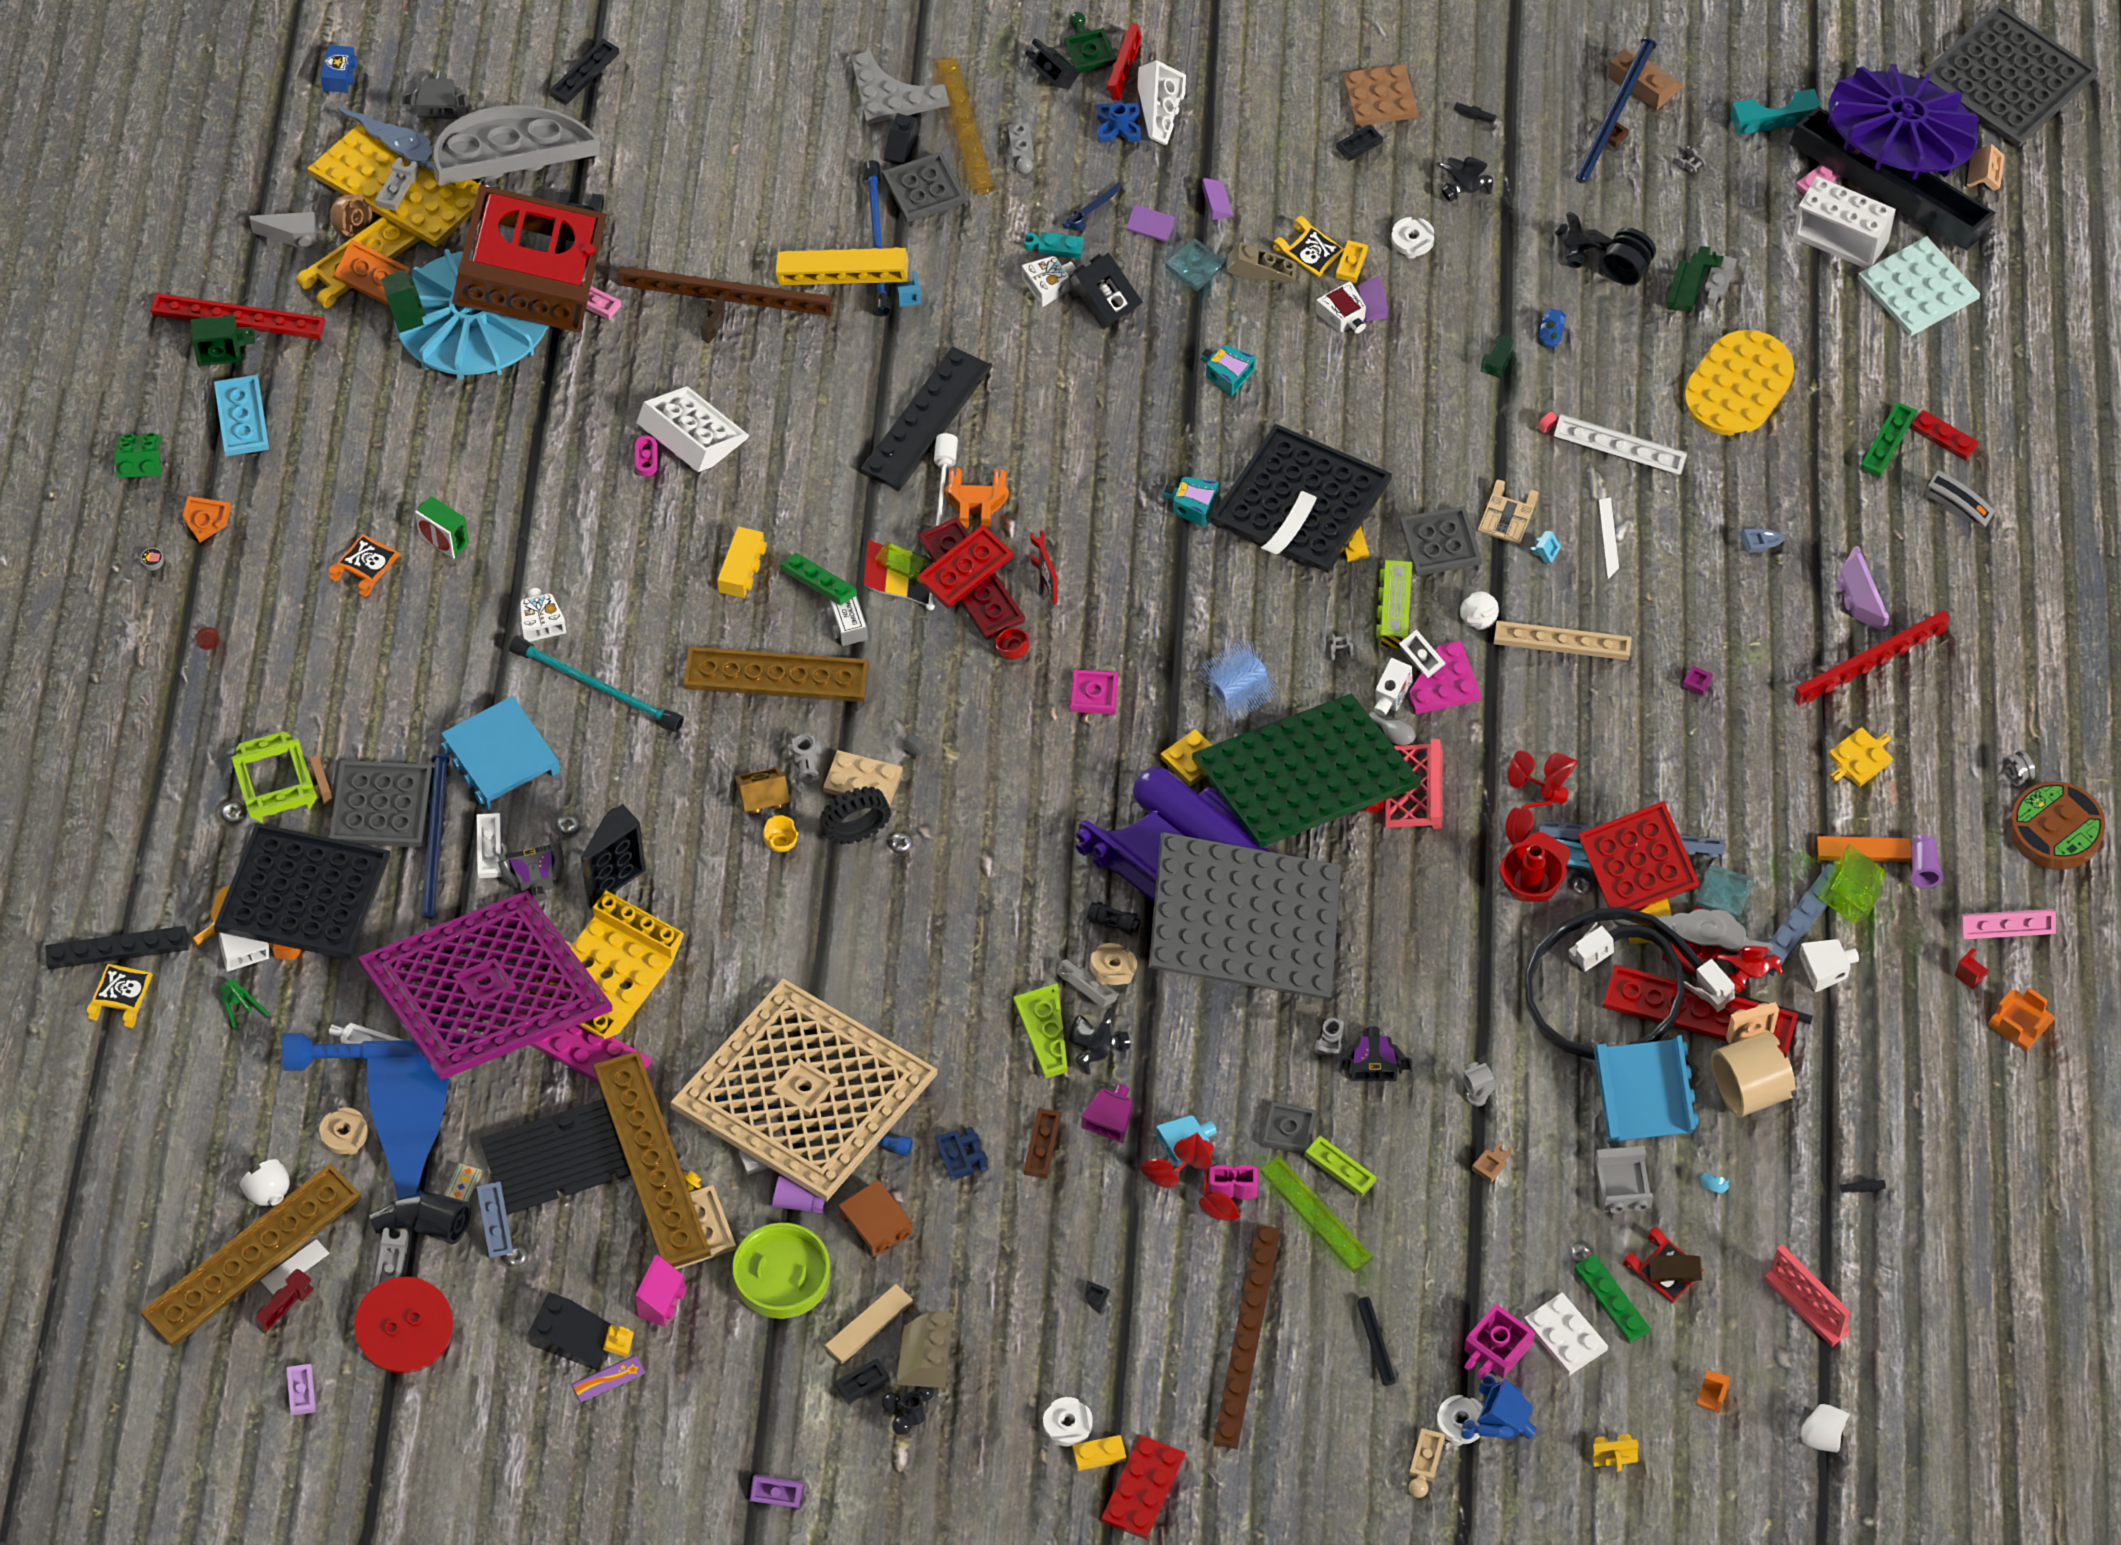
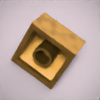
(762, 790)

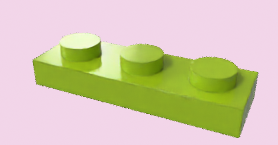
(1340, 1166)

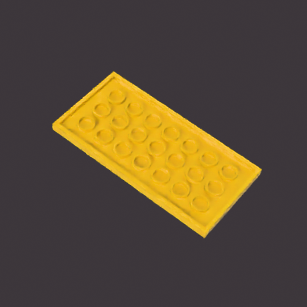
(363, 164)

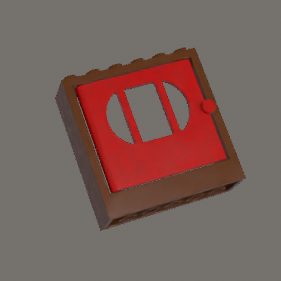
(524, 280)

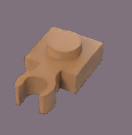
(1491, 1164)

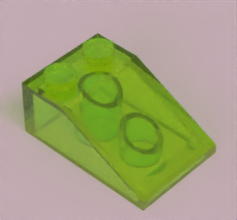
(1853, 885)

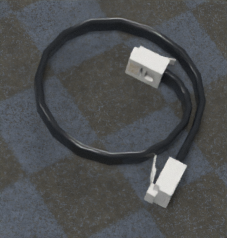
(1598, 944)

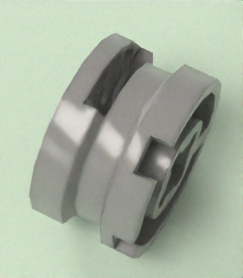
(2018, 768)

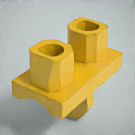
(1615, 1453)

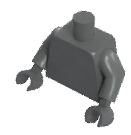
(436, 98)

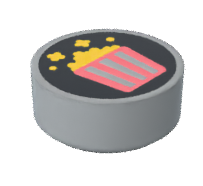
(152, 559)

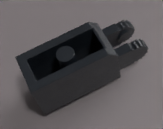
(1052, 65)

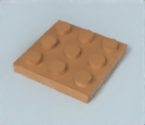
(1380, 95)

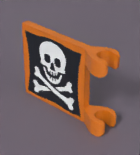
(366, 560)

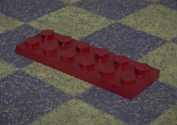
(989, 602)

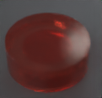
(207, 638)

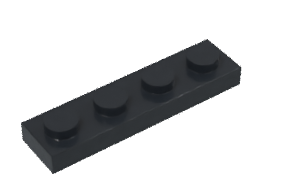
(584, 72)

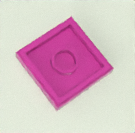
(1094, 692)

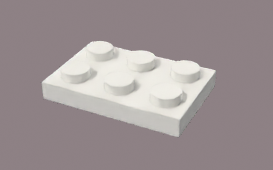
(1566, 1334)

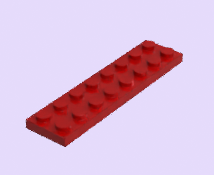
(1652, 998)

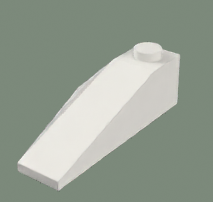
(1160, 95)

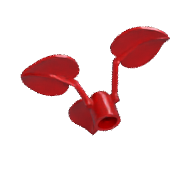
(1556, 770)
(1198, 1154)

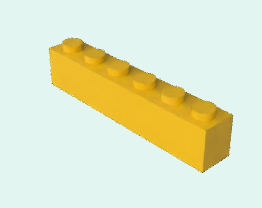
(842, 266)

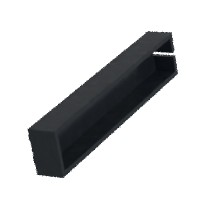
(1923, 199)

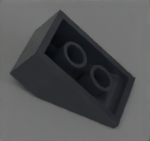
(569, 1331)

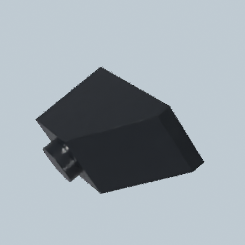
(900, 139)

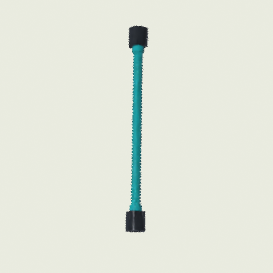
(670, 719)

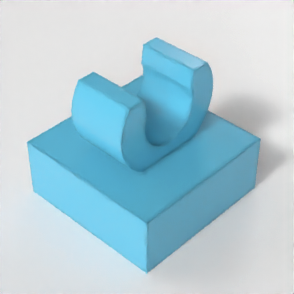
(1546, 547)

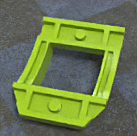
(278, 800)

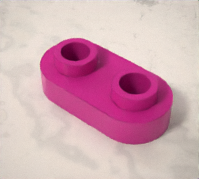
(646, 458)

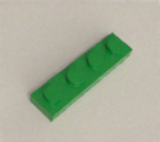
(1888, 439)
(818, 579)
(1612, 1299)

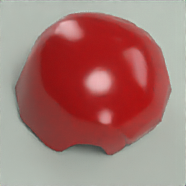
(1012, 643)

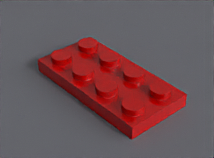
(965, 566)
(1143, 1487)

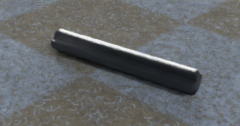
(1376, 1341)

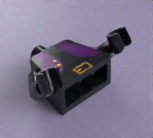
(1374, 1058)

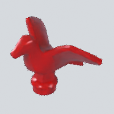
(1750, 964)

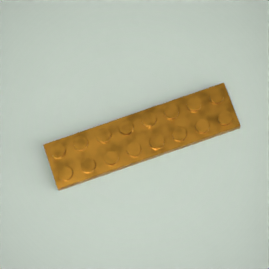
(776, 674)

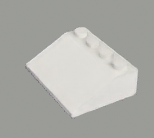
(690, 428)

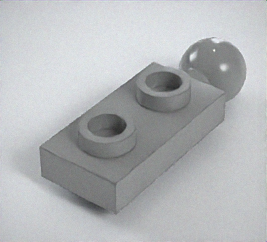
(1021, 146)

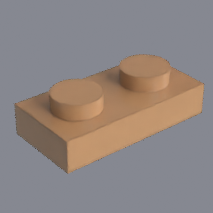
(317, 773)

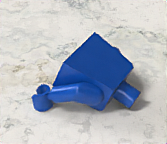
(1503, 1413)

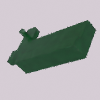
(1689, 277)

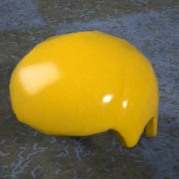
(780, 833)

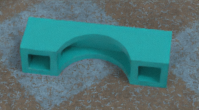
(1752, 117)

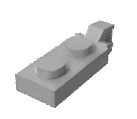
(1719, 280)
(1086, 983)

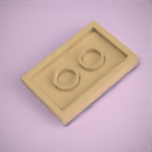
(856, 771)

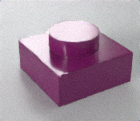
(1697, 680)

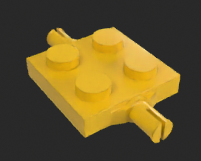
(1860, 757)

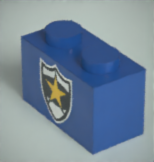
(338, 68)

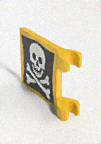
(1311, 249)
(120, 989)

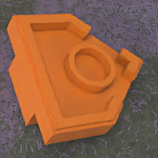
(205, 516)

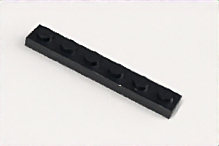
(116, 947)

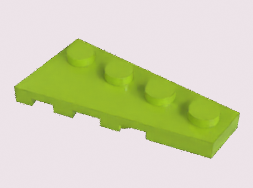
(1043, 1024)

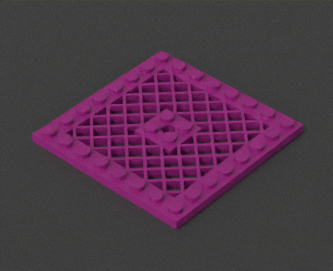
(448, 1058)

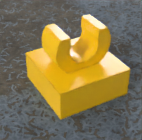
(618, 1340)

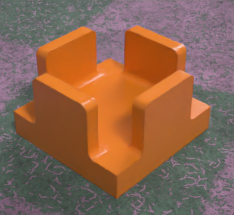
(2022, 1017)

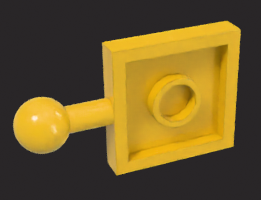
(1180, 760)

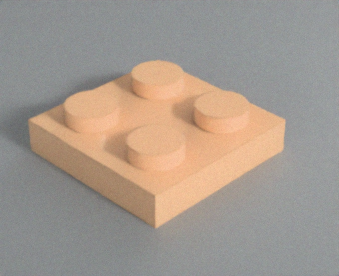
(1752, 1022)

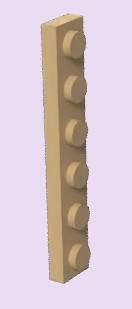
(1562, 640)

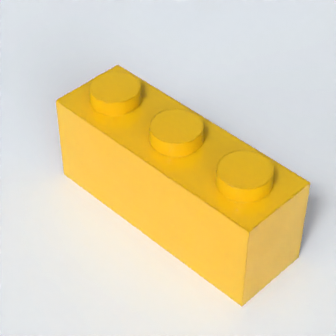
(741, 562)

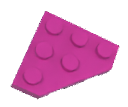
(1448, 686)

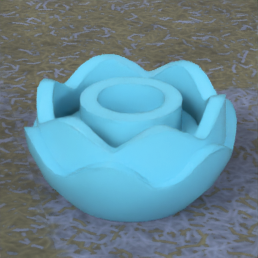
(1713, 1183)

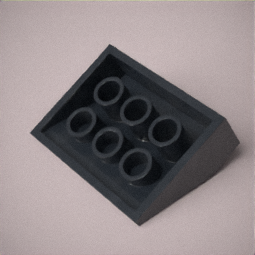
(613, 854)

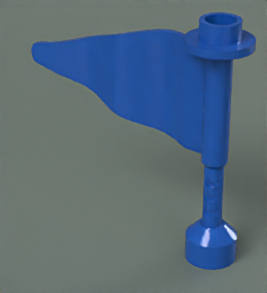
(402, 1094)

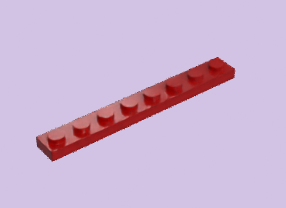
(250, 317)
(1868, 659)

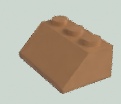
(1653, 85)

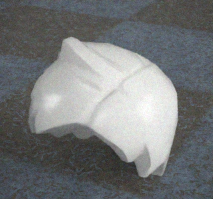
(1479, 610)

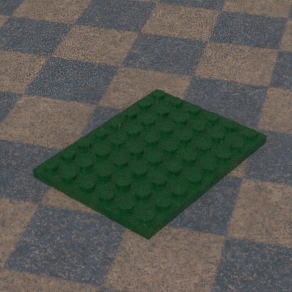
(1305, 770)

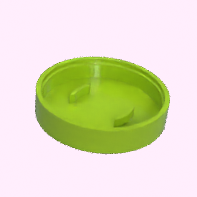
(781, 1270)

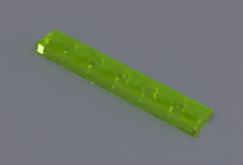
(1316, 1214)

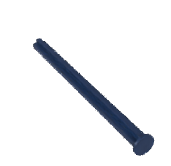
(1615, 109)
(434, 835)

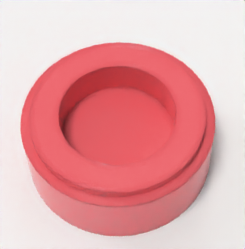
(1548, 422)

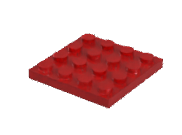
(1639, 858)

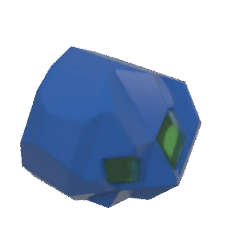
(1552, 327)

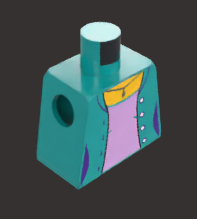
(1228, 367)
(1193, 499)

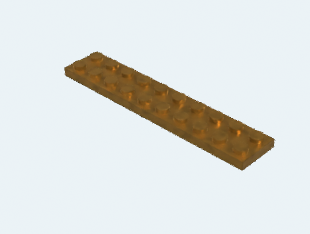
(652, 1160)
(250, 1255)

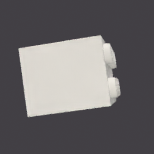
(1843, 223)

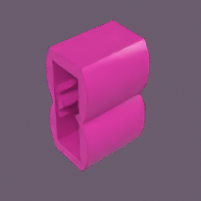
(1234, 1182)

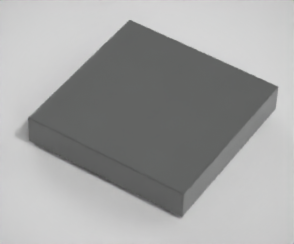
(1289, 1128)

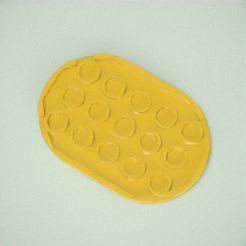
(1739, 382)

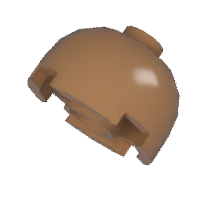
(350, 215)

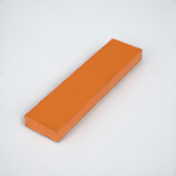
(1874, 848)

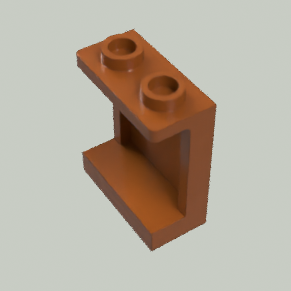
(876, 1218)

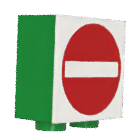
(441, 527)

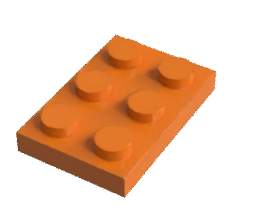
(364, 268)

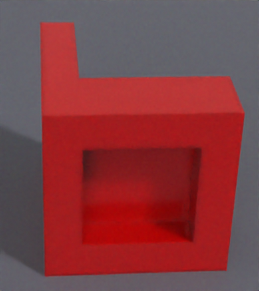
(1970, 971)

